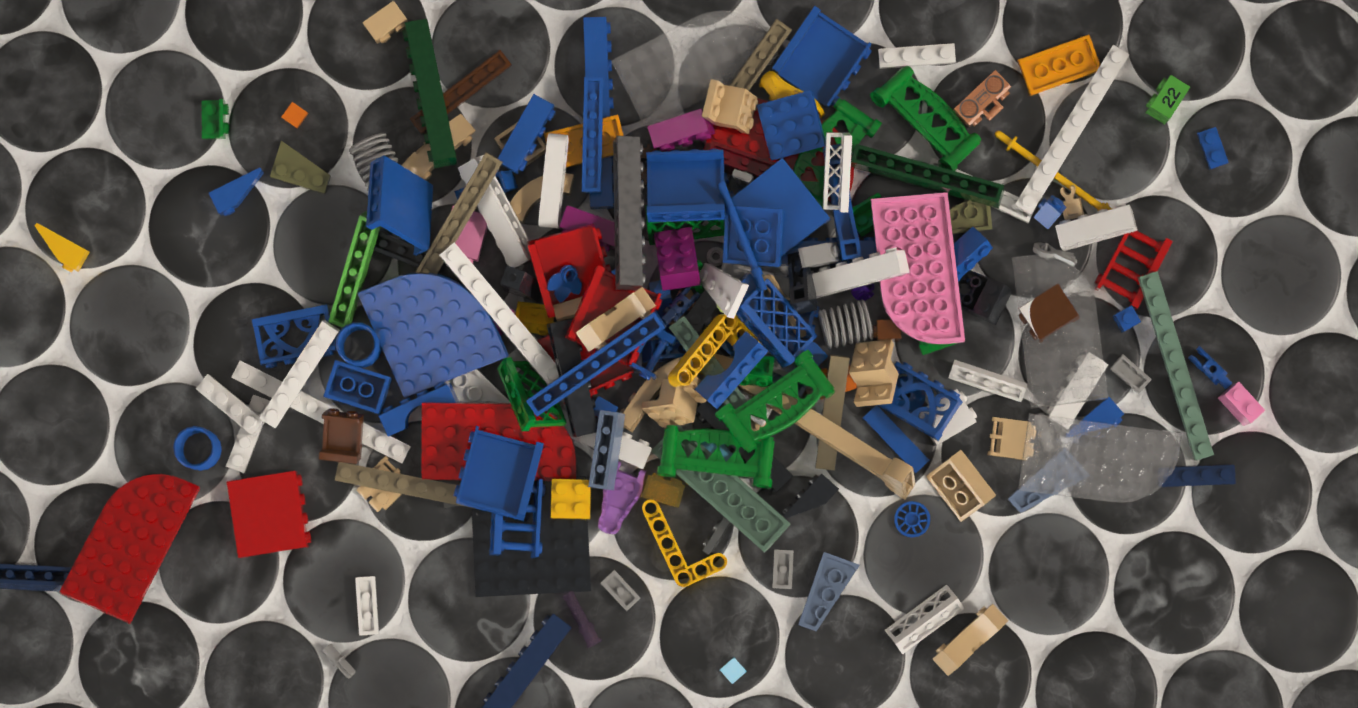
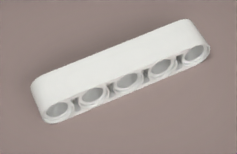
(553, 180)

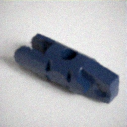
(679, 306)

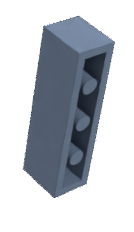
(606, 450)

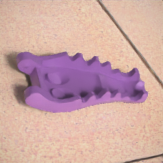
(618, 502)

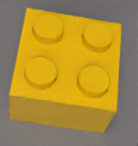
(570, 499)

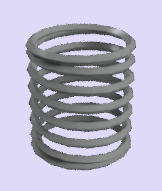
(363, 146)
(827, 332)

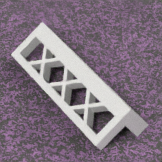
(844, 166)
(927, 621)

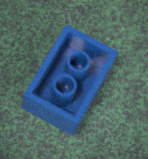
(357, 387)

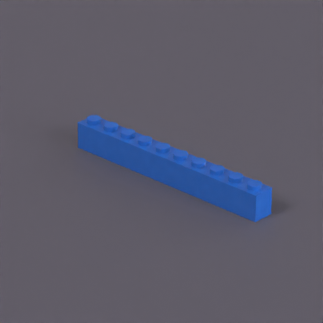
(598, 65)

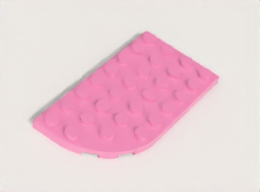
(928, 298)

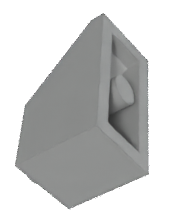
(819, 255)

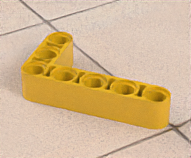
(710, 345)
(674, 550)

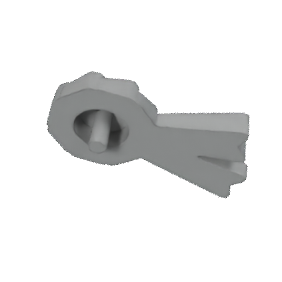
(1046, 251)

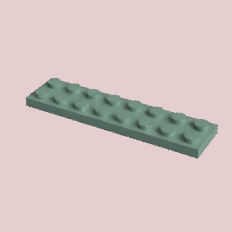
(733, 500)

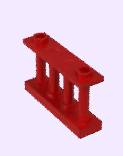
(1151, 263)

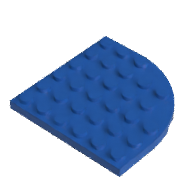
(430, 329)

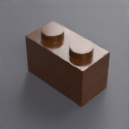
(886, 330)

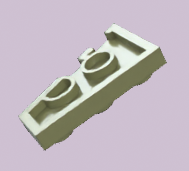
(298, 170)
(969, 215)

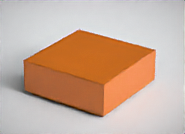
(294, 115)

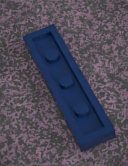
(1201, 476)

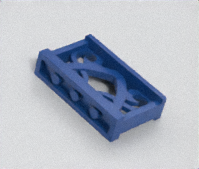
(270, 324)
(926, 424)

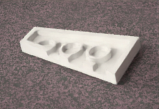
(723, 288)

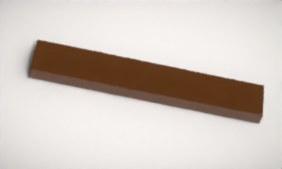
(469, 85)

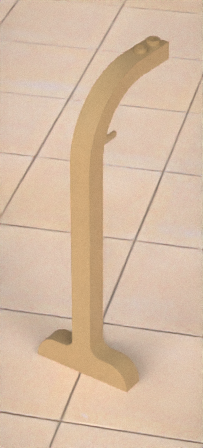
(895, 473)

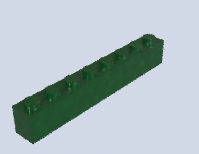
(430, 93)
(927, 176)

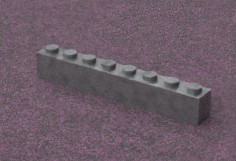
(627, 213)

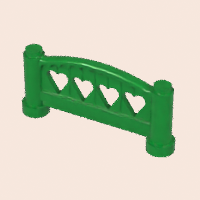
(894, 93)
(857, 125)
(739, 419)
(674, 457)

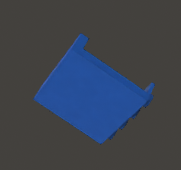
(821, 58)
(685, 185)
(783, 189)
(400, 203)
(498, 474)

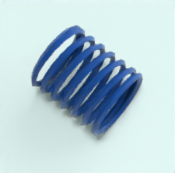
(345, 332)
(182, 438)

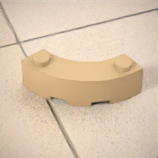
(418, 161)
(531, 194)
(609, 323)
(975, 634)

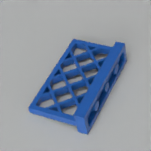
(767, 336)

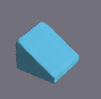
(733, 670)

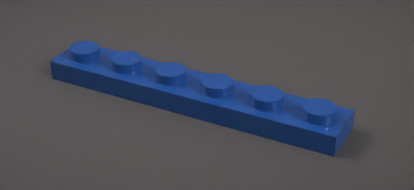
(592, 134)

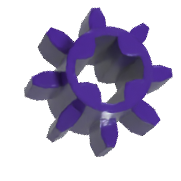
(863, 292)

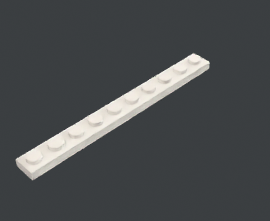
(1071, 130)
(500, 313)
(315, 408)

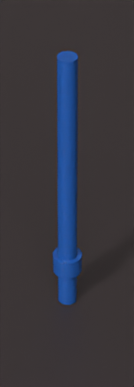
(756, 271)

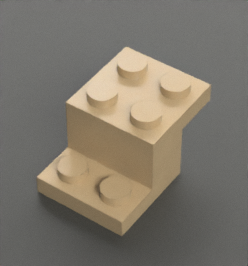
(730, 106)
(873, 373)
(674, 404)

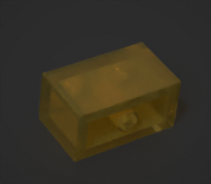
(663, 491)

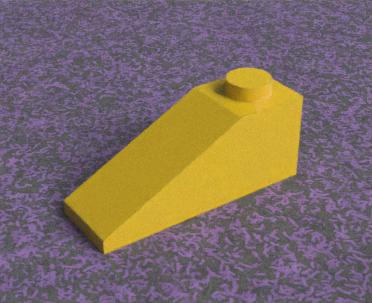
(64, 250)

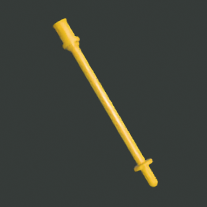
(1060, 178)

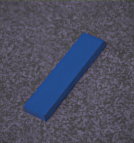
(895, 438)

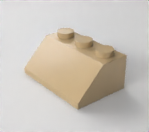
(961, 485)

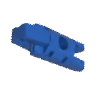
(1217, 375)

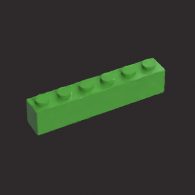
(354, 273)

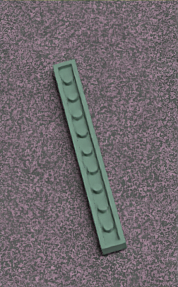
(1175, 366)

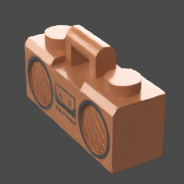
(988, 92)

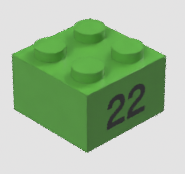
(1168, 98)

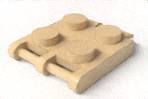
(1009, 438)
(381, 498)

